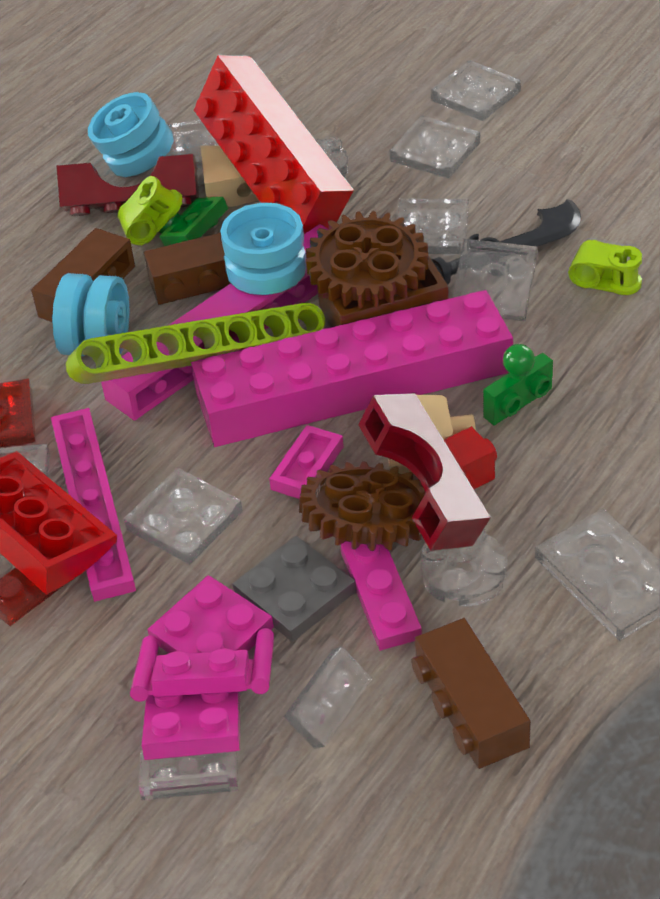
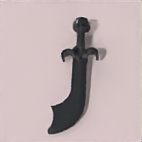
(555, 224)

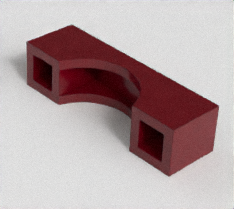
(83, 188)
(404, 432)

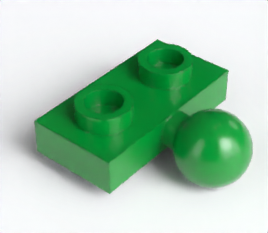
(193, 221)
(527, 380)

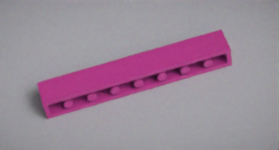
(143, 392)

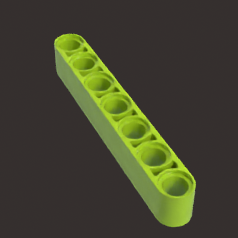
(180, 343)

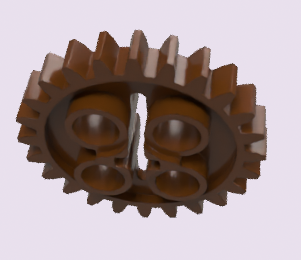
(367, 259)
(362, 505)

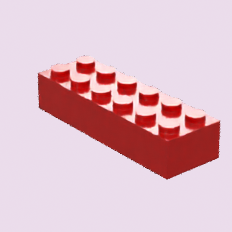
(270, 143)

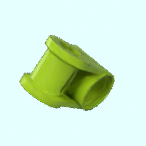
(147, 210)
(605, 265)

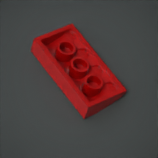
(46, 528)

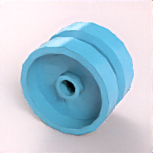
(130, 134)
(264, 248)
(88, 310)

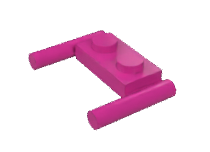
(202, 672)

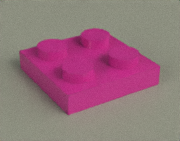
(210, 620)
(191, 725)

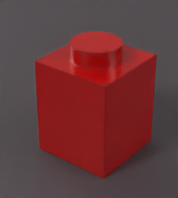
(474, 455)

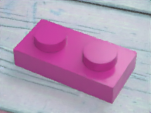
(311, 451)

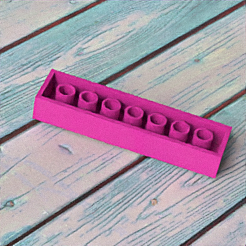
(345, 365)

